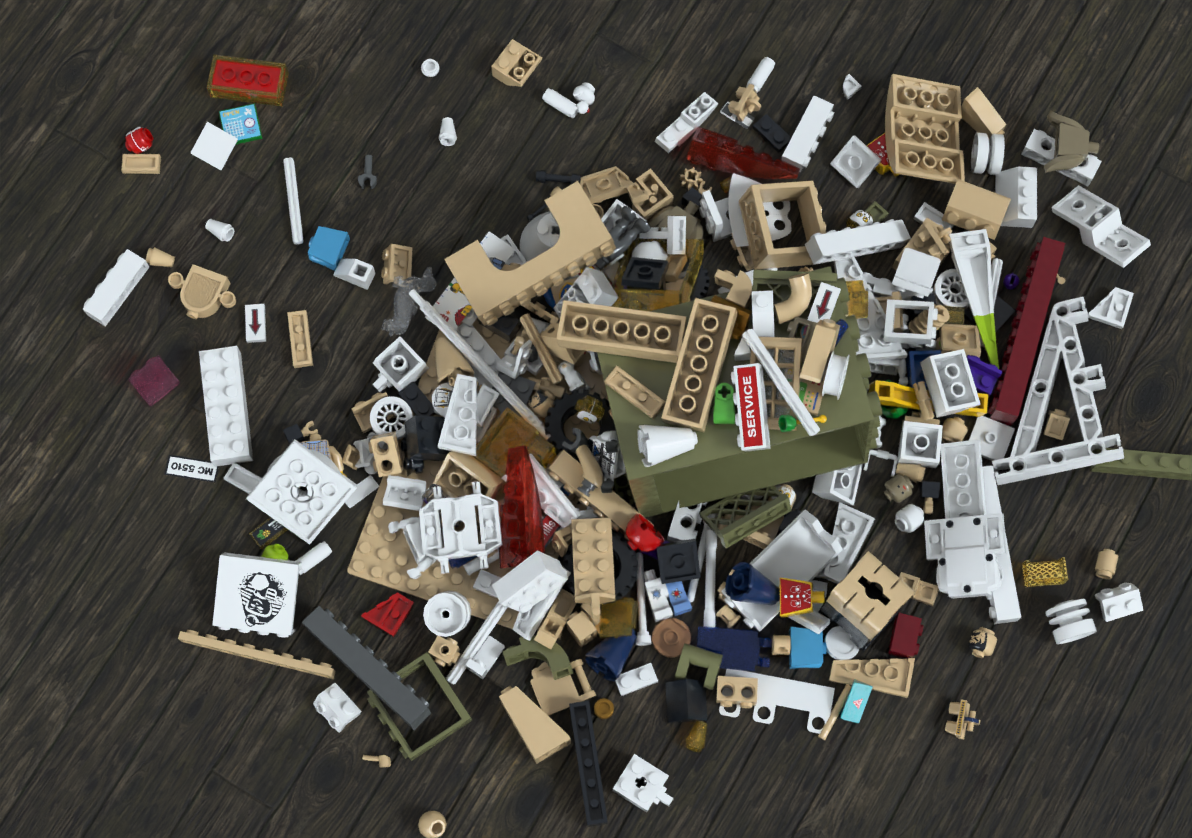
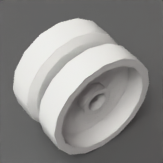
(987, 153)
(458, 610)

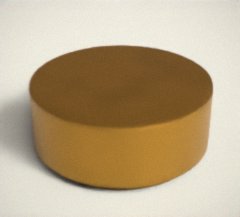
(603, 708)

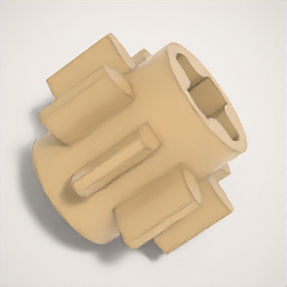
(692, 174)

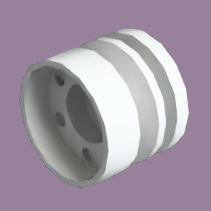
(1070, 620)

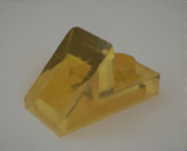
(858, 299)

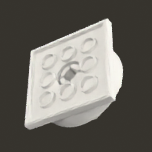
(298, 510)

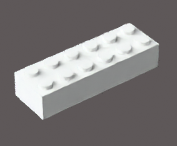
(225, 406)

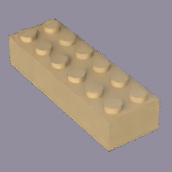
(621, 331)
(699, 365)

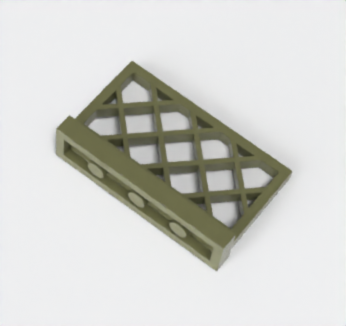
(781, 278)
(752, 520)

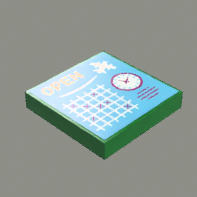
(241, 123)

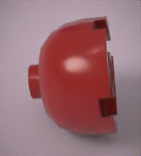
(642, 534)

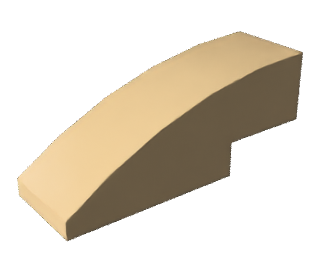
(556, 619)

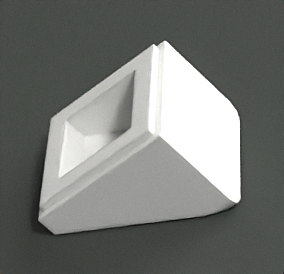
(742, 351)

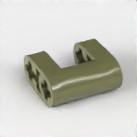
(699, 657)

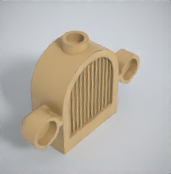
(202, 291)

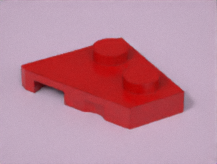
(389, 613)

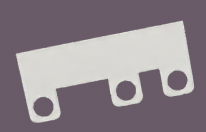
(785, 693)

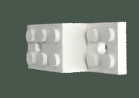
(1101, 226)

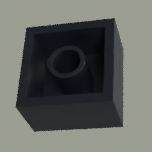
(423, 438)

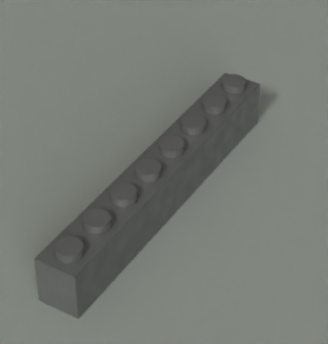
(367, 667)

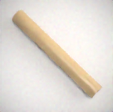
(834, 713)

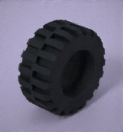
(565, 409)
(627, 566)

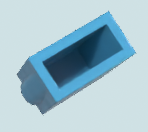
(328, 247)
(806, 648)

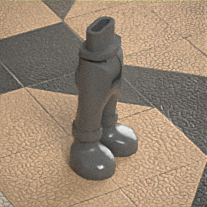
(639, 226)

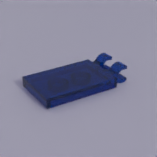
(737, 646)

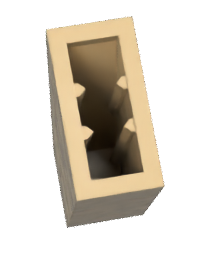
(981, 114)
(820, 350)

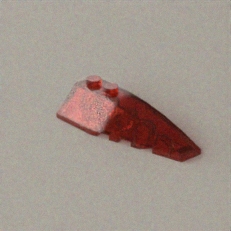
(724, 154)
(521, 511)

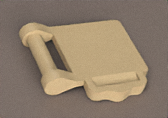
(559, 693)

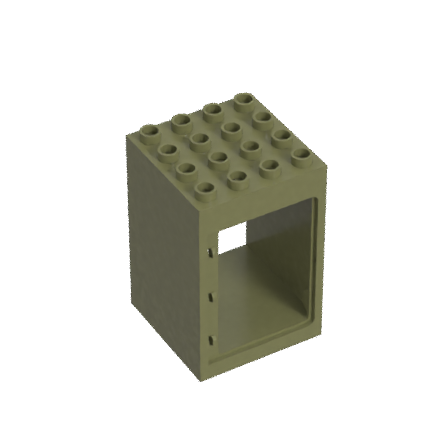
(717, 463)

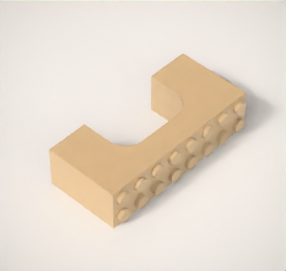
(499, 292)

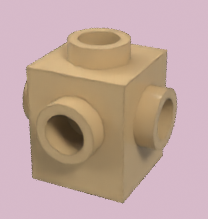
(441, 645)

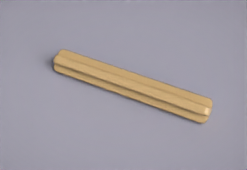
(541, 348)

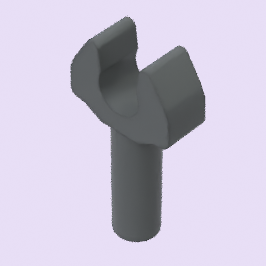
(367, 173)

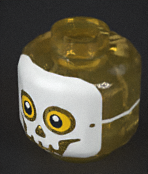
(859, 218)
(589, 409)

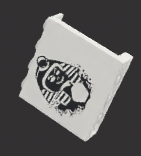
(256, 594)

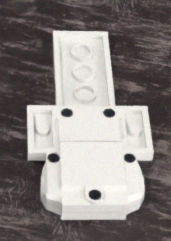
(967, 537)

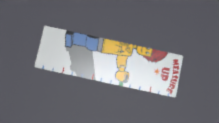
(453, 303)

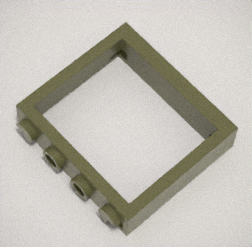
(396, 734)

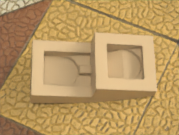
(924, 591)

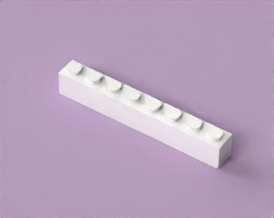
(1004, 599)

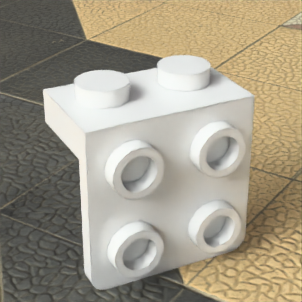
(916, 272)

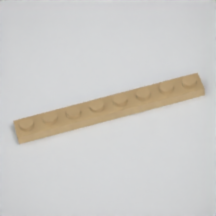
(250, 652)

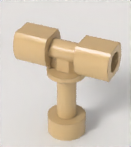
(547, 384)

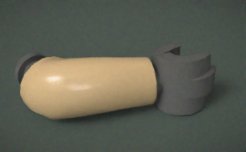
(592, 471)

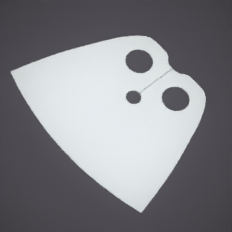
(738, 186)

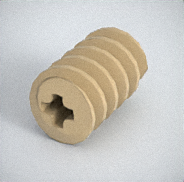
(919, 323)

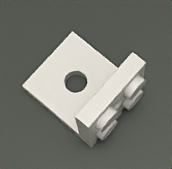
(715, 216)

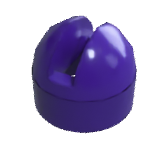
(1007, 279)

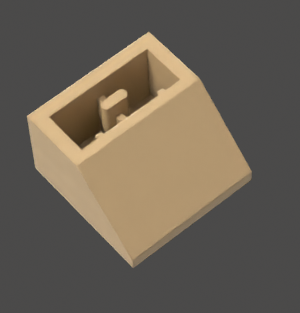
(515, 64)

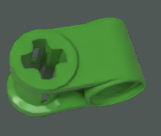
(724, 407)

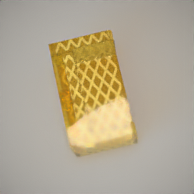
(1044, 572)

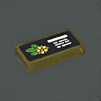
(267, 532)

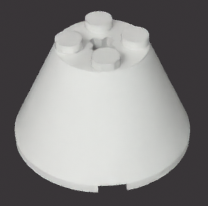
(539, 236)

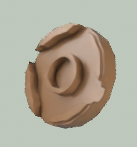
(670, 637)

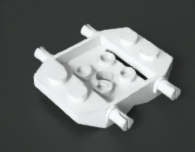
(465, 542)

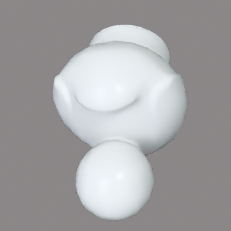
(585, 96)

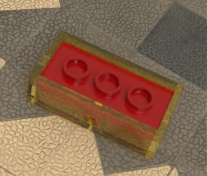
(247, 80)

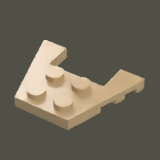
(611, 184)

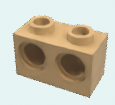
(392, 454)
(737, 685)

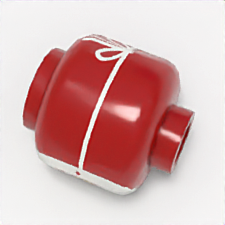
(138, 140)

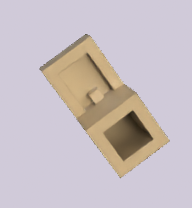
(739, 287)

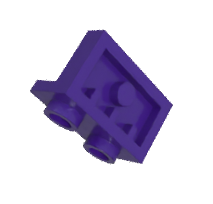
(983, 374)

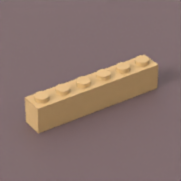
(605, 505)

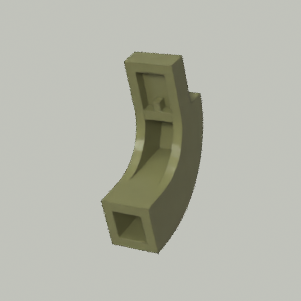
(555, 657)

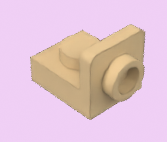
(1056, 424)
(561, 540)

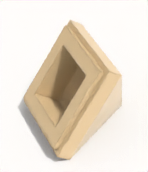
(351, 457)

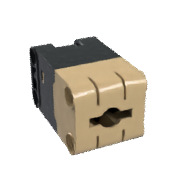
(866, 600)

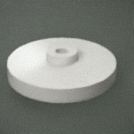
(839, 644)

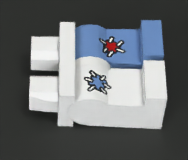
(658, 594)

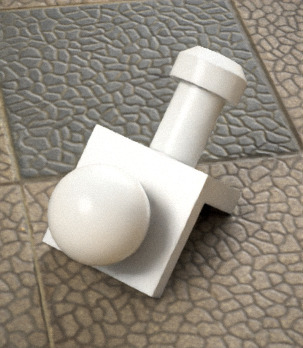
(366, 458)

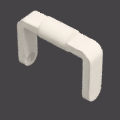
(885, 455)

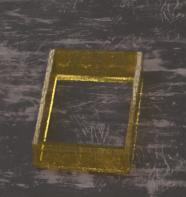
(656, 299)

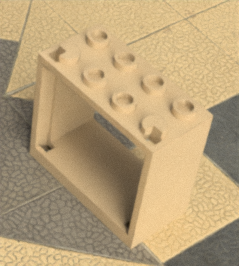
(757, 228)

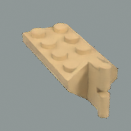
(593, 563)

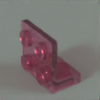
(153, 380)

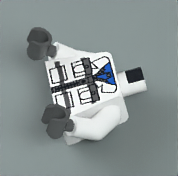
(609, 456)

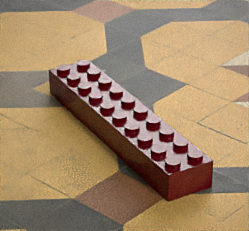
(1026, 331)

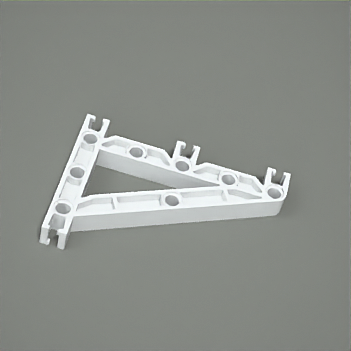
(1058, 336)

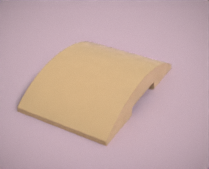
(924, 129)

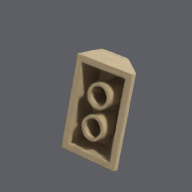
(976, 208)
(460, 471)

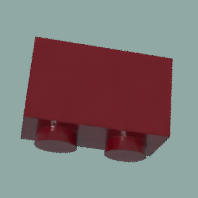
(905, 636)

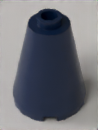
(751, 586)
(610, 655)

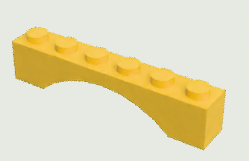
(902, 396)

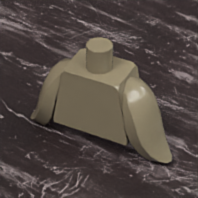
(1071, 143)
(693, 227)

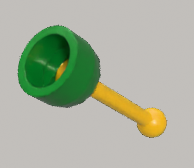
(788, 422)

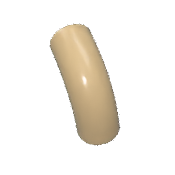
(798, 301)

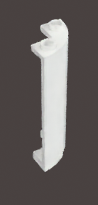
(795, 554)

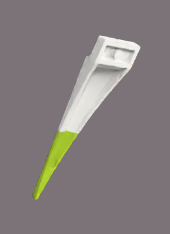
(973, 264)

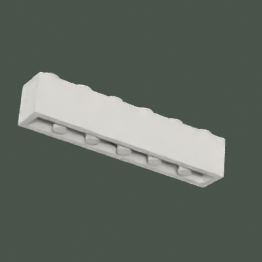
(857, 241)

